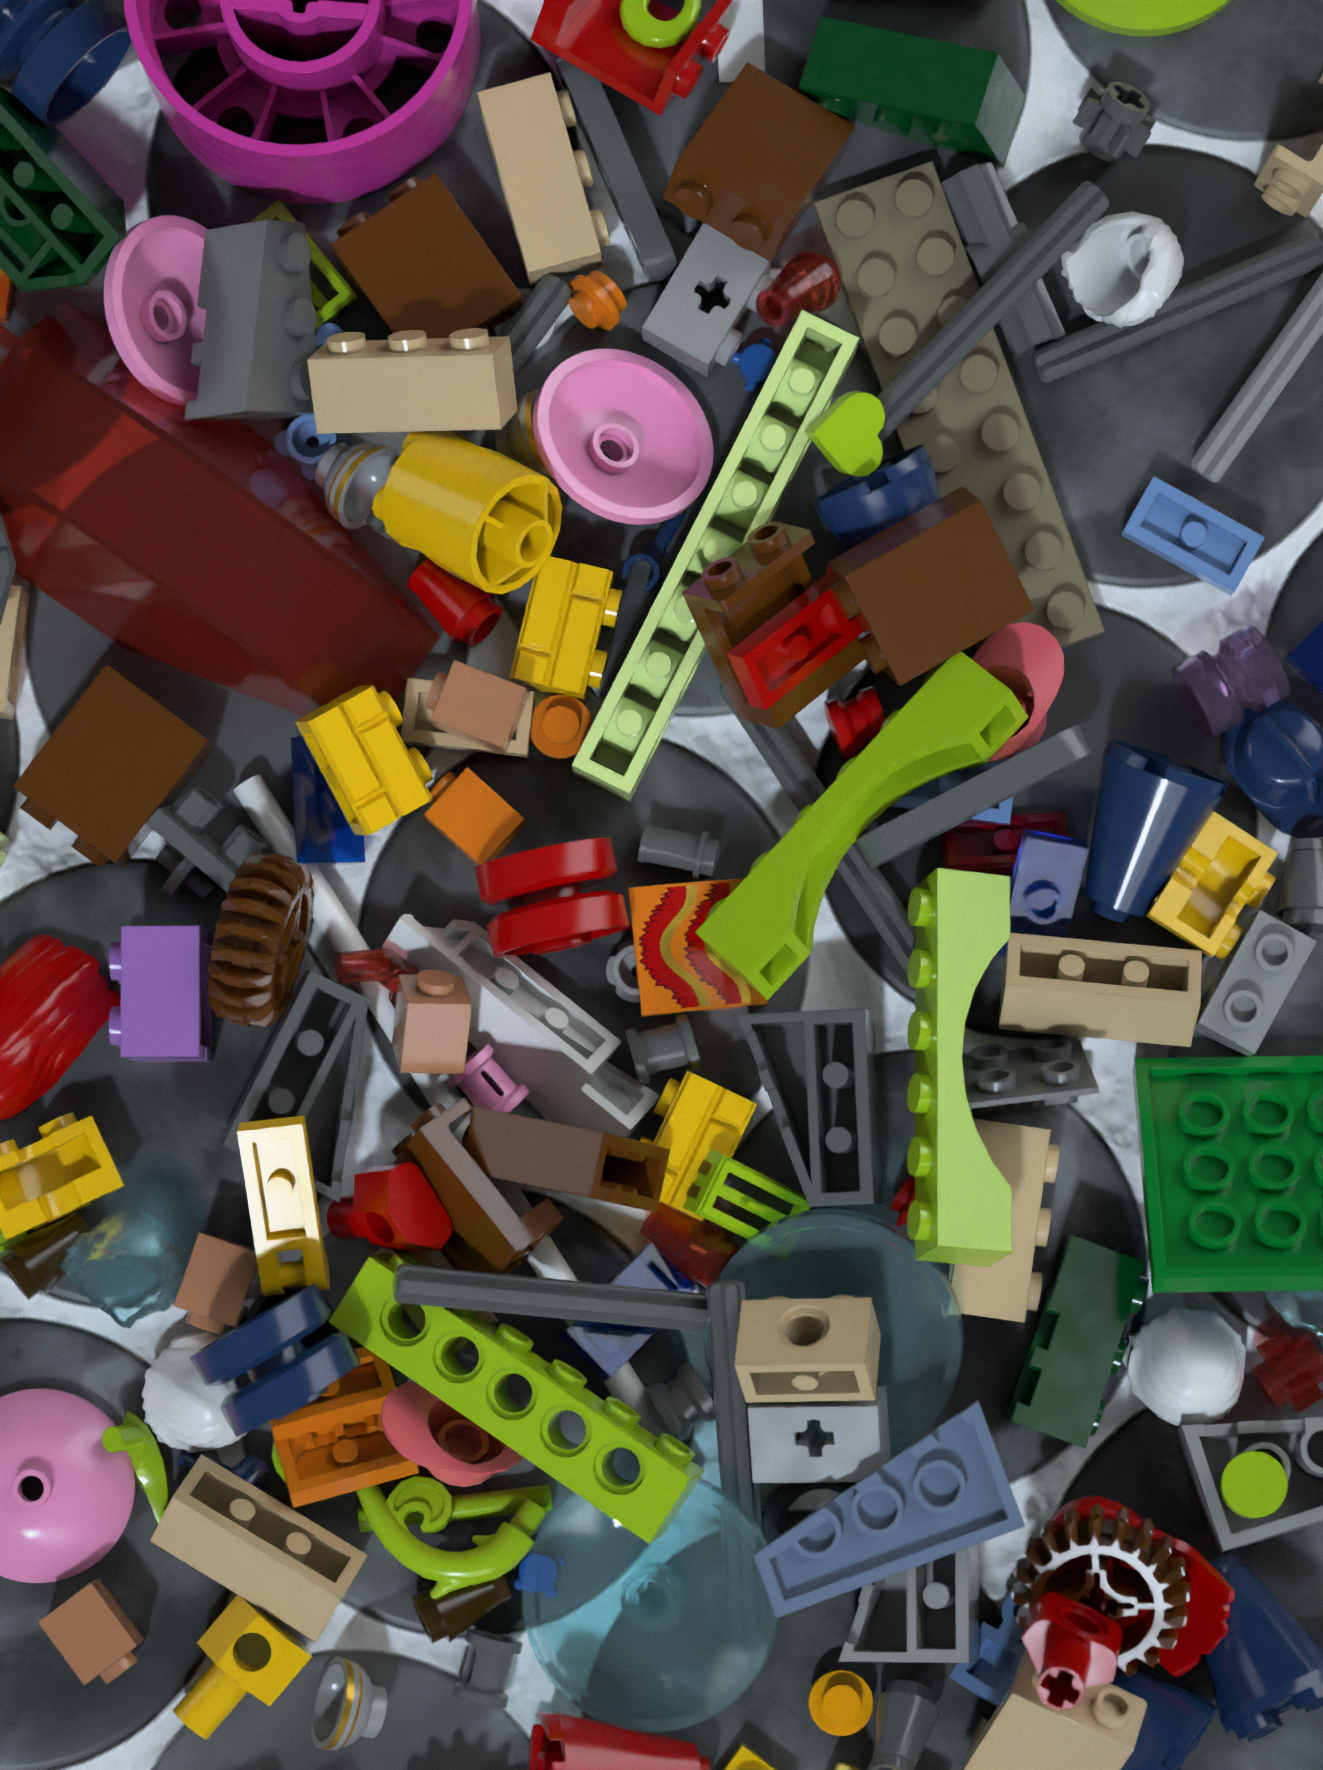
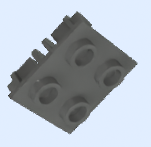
(1048, 1071)

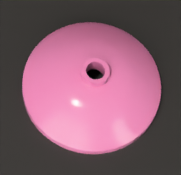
(153, 304)
(637, 417)
(85, 1486)

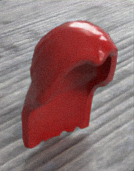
(47, 1016)
(1208, 1597)

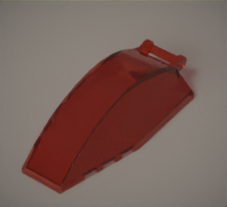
(186, 532)

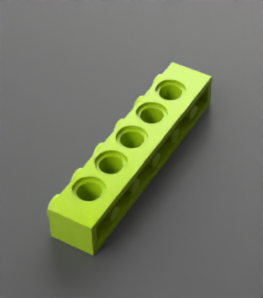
(533, 1431)

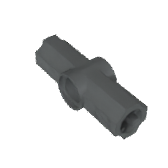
(990, 241)

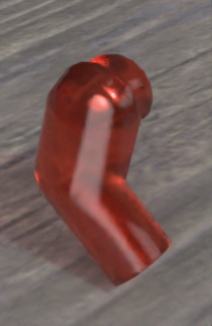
(373, 965)

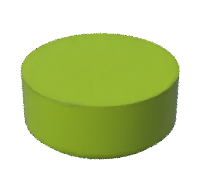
(1253, 1485)

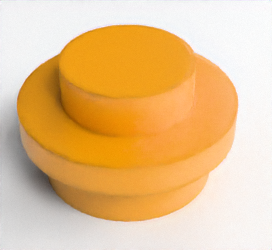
(840, 1702)

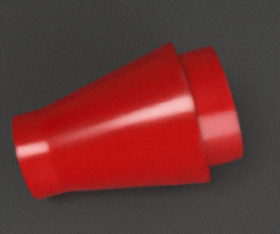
(457, 605)

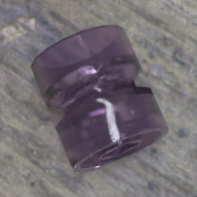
(1226, 683)

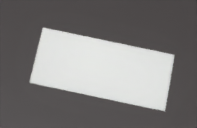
(745, 39)

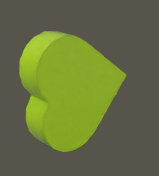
(850, 432)

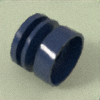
(60, 53)

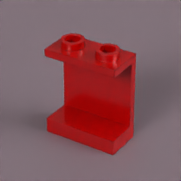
(595, 41)

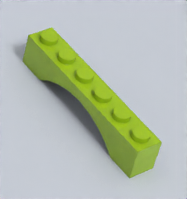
(946, 727)
(959, 1193)

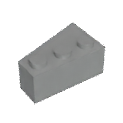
(920, 1614)

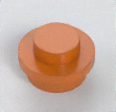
(596, 300)
(560, 726)

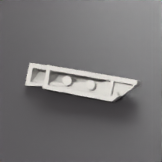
(533, 1029)

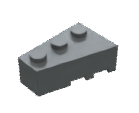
(255, 324)
(311, 1074)
(824, 1097)

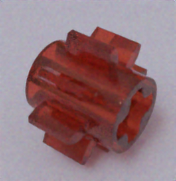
(1289, 1372)

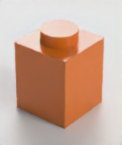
(473, 816)

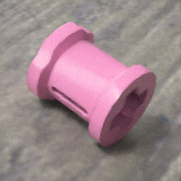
(487, 1082)

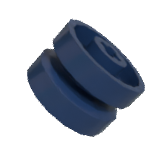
(279, 1365)

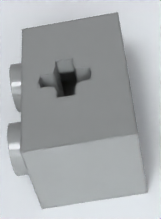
(679, 324)
(1253, 983)
(793, 1452)

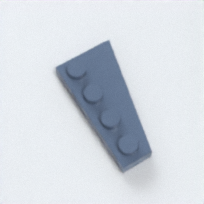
(907, 1512)

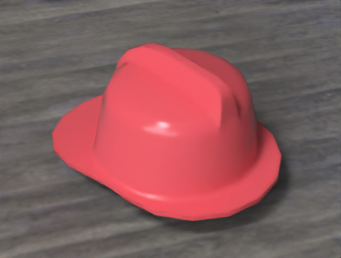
(1032, 667)
(442, 1438)

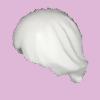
(1123, 268)
(1186, 1366)
(180, 1404)

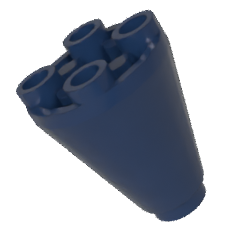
(1263, 1661)

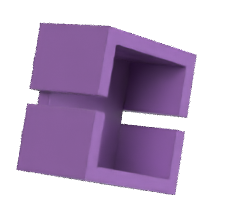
(162, 994)

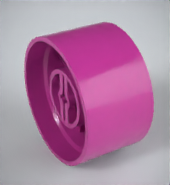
(340, 88)

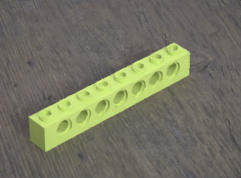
(739, 502)

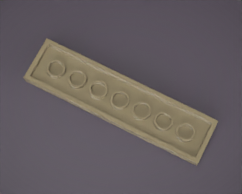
(903, 285)

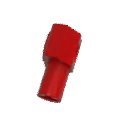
(392, 1209)
(1070, 1648)

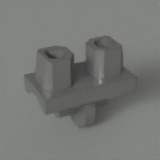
(185, 829)

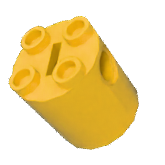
(470, 510)

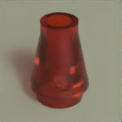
(805, 283)
(689, 1244)

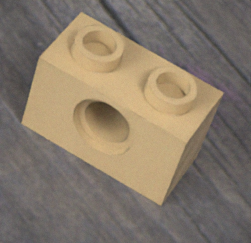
(836, 1367)

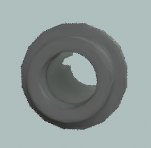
(680, 850)

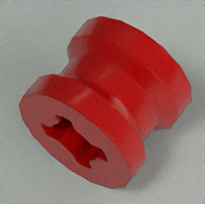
(854, 721)

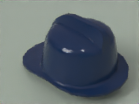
(1280, 766)

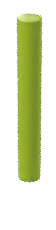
(481, 1505)

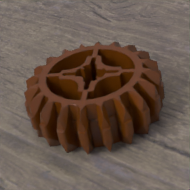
(260, 940)
(1152, 1586)

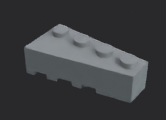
(1292, 1443)

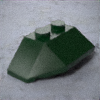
(53, 206)

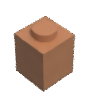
(476, 706)
(431, 1023)
(217, 1283)
(93, 1634)

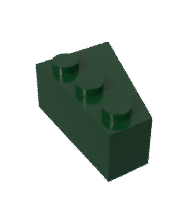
(915, 88)
(1076, 1341)

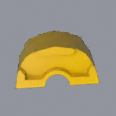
(1212, 886)
(54, 1175)

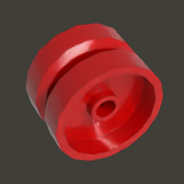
(554, 908)

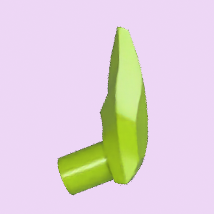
(145, 1457)

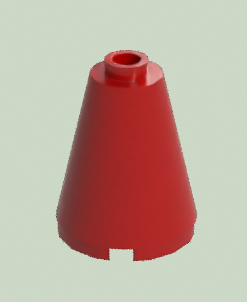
(587, 1744)

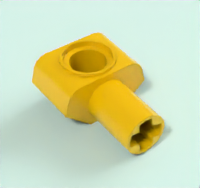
(230, 1677)

